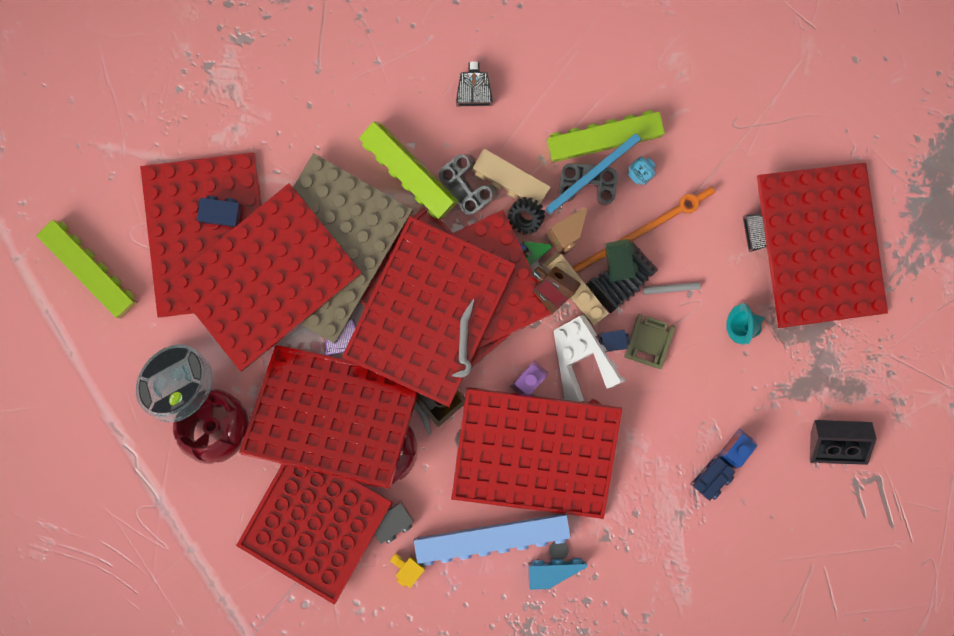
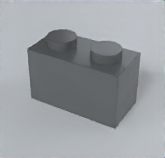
(395, 520)

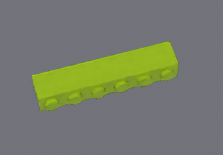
(604, 137)
(408, 170)
(87, 268)

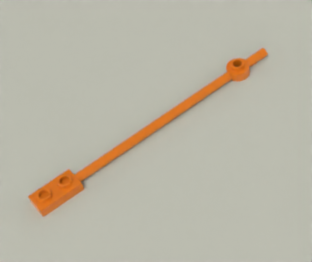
(653, 224)

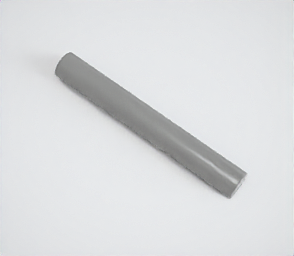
(671, 288)

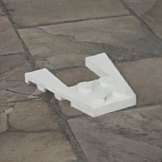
(575, 342)

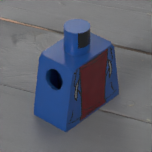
(738, 449)

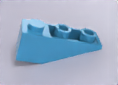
(549, 574)

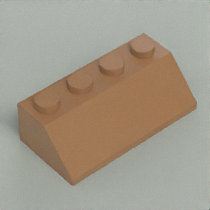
(567, 232)

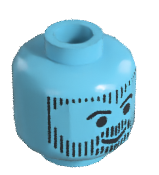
(642, 170)

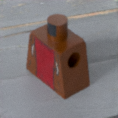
(554, 287)

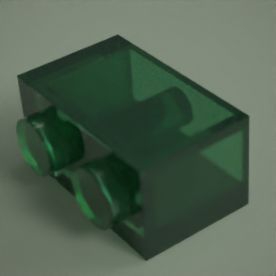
(620, 260)

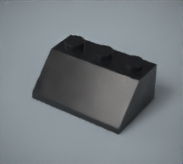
(842, 442)

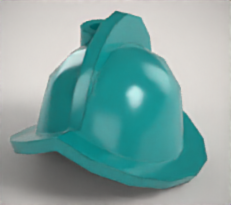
(743, 324)

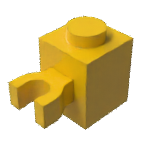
(408, 571)

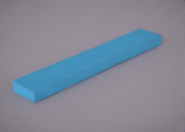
(592, 174)

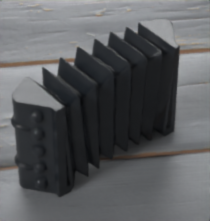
(613, 293)

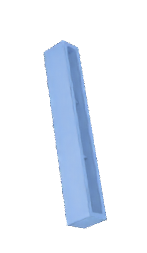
(492, 538)

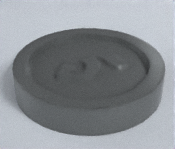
(558, 551)

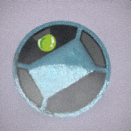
(174, 383)

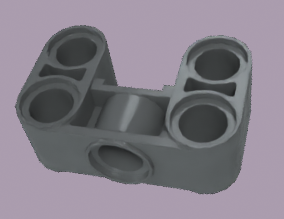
(602, 185)
(461, 189)

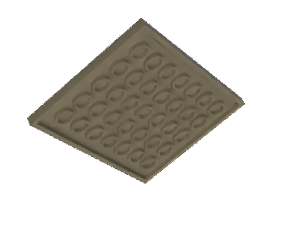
(363, 225)

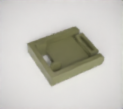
(650, 338)

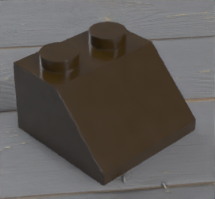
(438, 412)

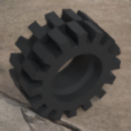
(522, 223)

